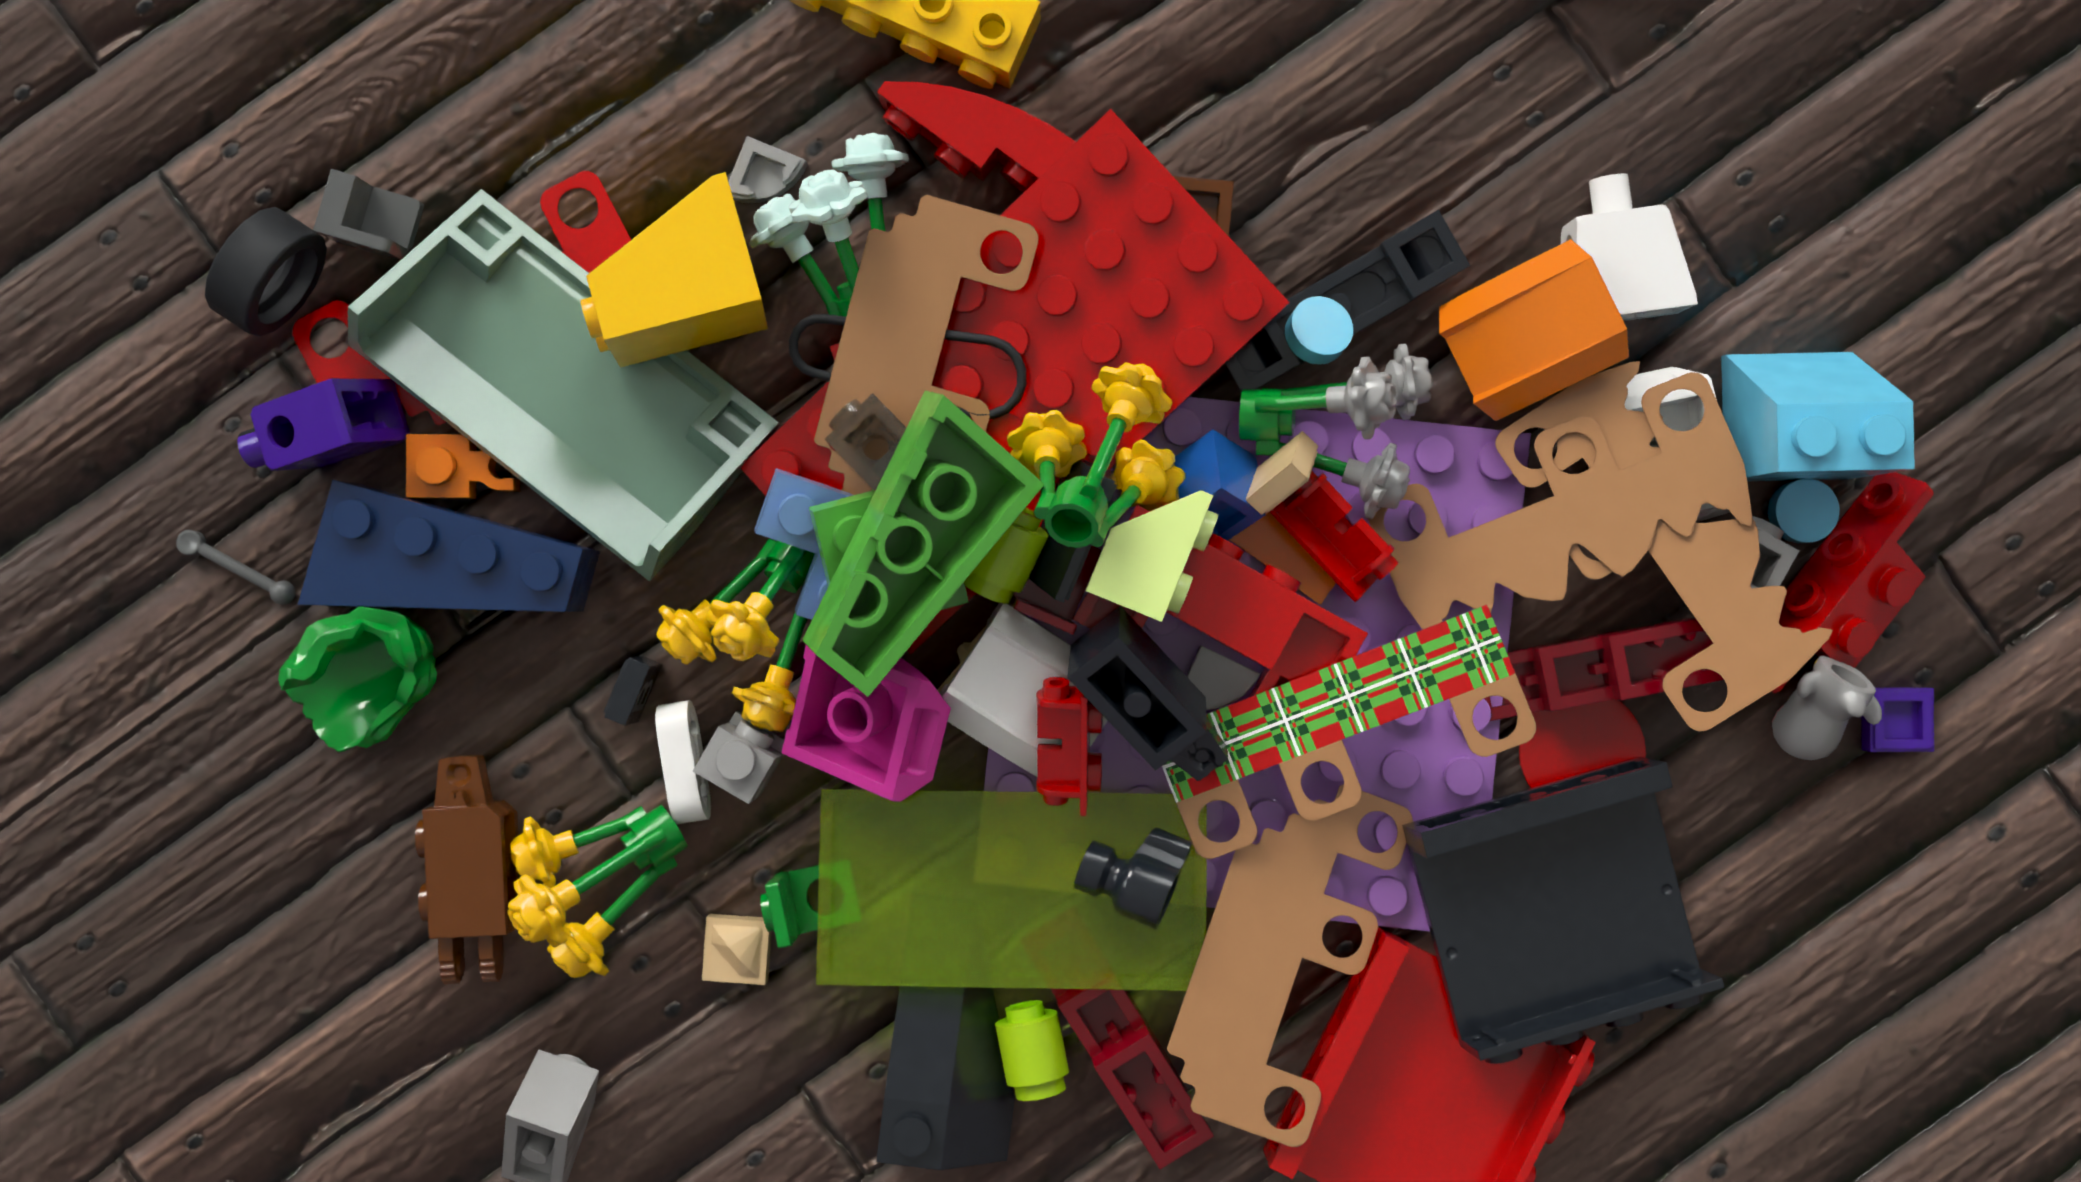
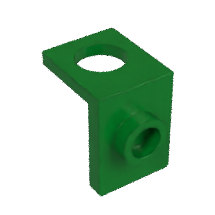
(787, 906)

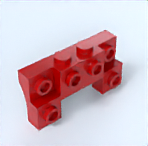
(1250, 615)

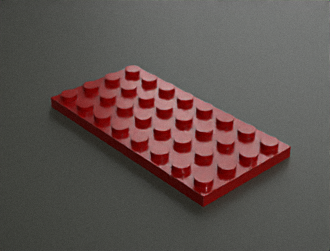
(1116, 278)

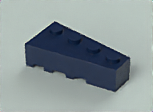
(422, 555)

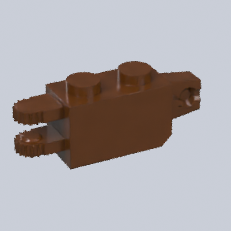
(467, 867)

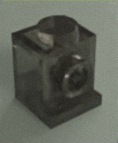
(857, 426)

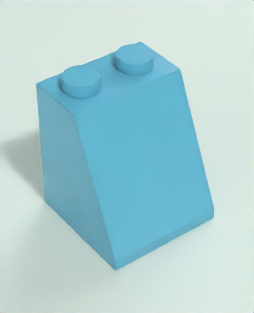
(1815, 417)

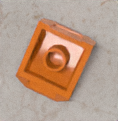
(1534, 330)

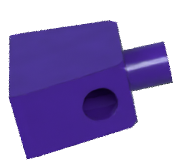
(324, 424)

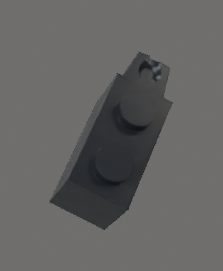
(1145, 696)

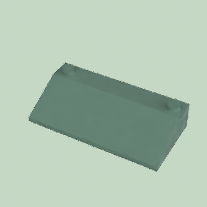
(498, 347)

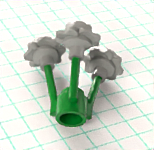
(1368, 400)

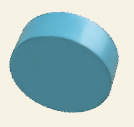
(1318, 330)
(1804, 510)

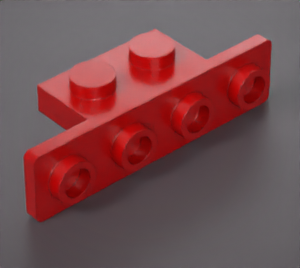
(1859, 571)

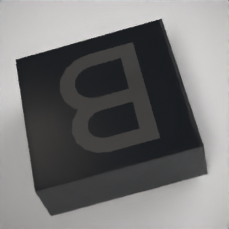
(632, 690)

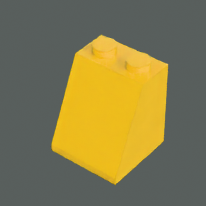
(677, 282)

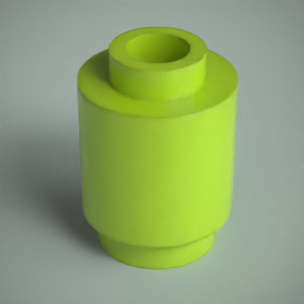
(1009, 560)
(1032, 1050)

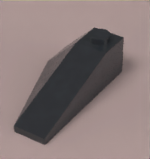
(945, 1082)

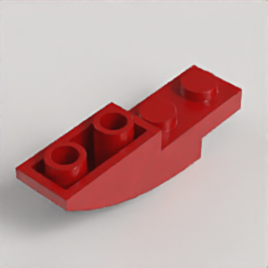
(973, 131)

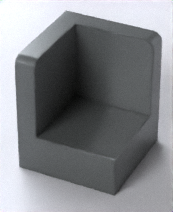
(368, 216)

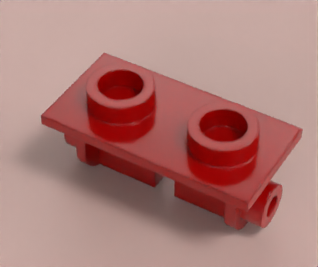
(1347, 552)
(1067, 768)

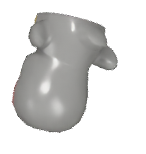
(1820, 708)

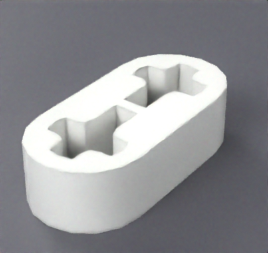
(679, 752)

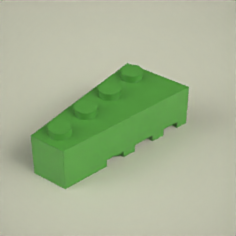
(920, 538)

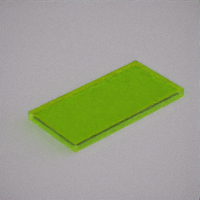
(987, 895)

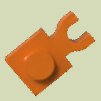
(449, 468)

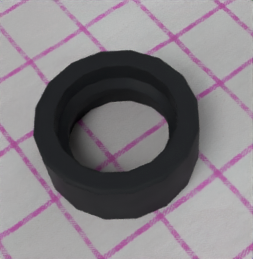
(265, 271)

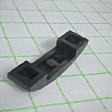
(1367, 289)

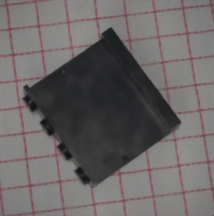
(1557, 910)

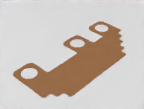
(904, 312)
(1250, 956)

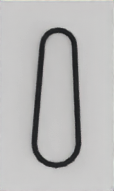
(950, 335)

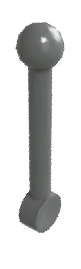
(194, 543)

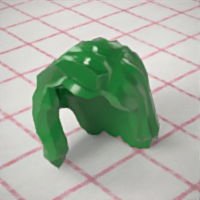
(359, 675)

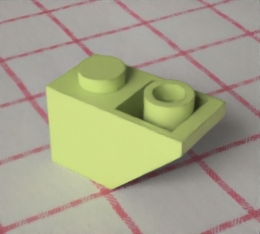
(1147, 556)

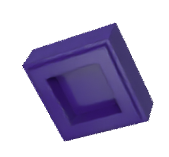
(1905, 721)

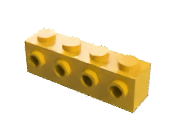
(977, 35)

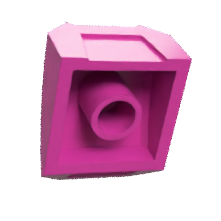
(874, 741)

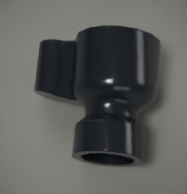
(1137, 885)

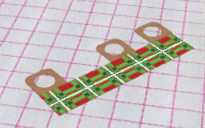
(1312, 715)

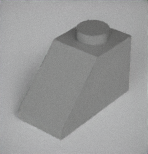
(548, 1119)

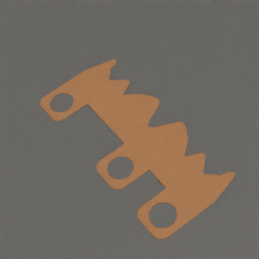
(1599, 509)
(1707, 569)

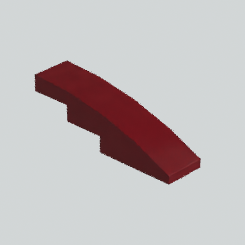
(1605, 666)
(1135, 1070)

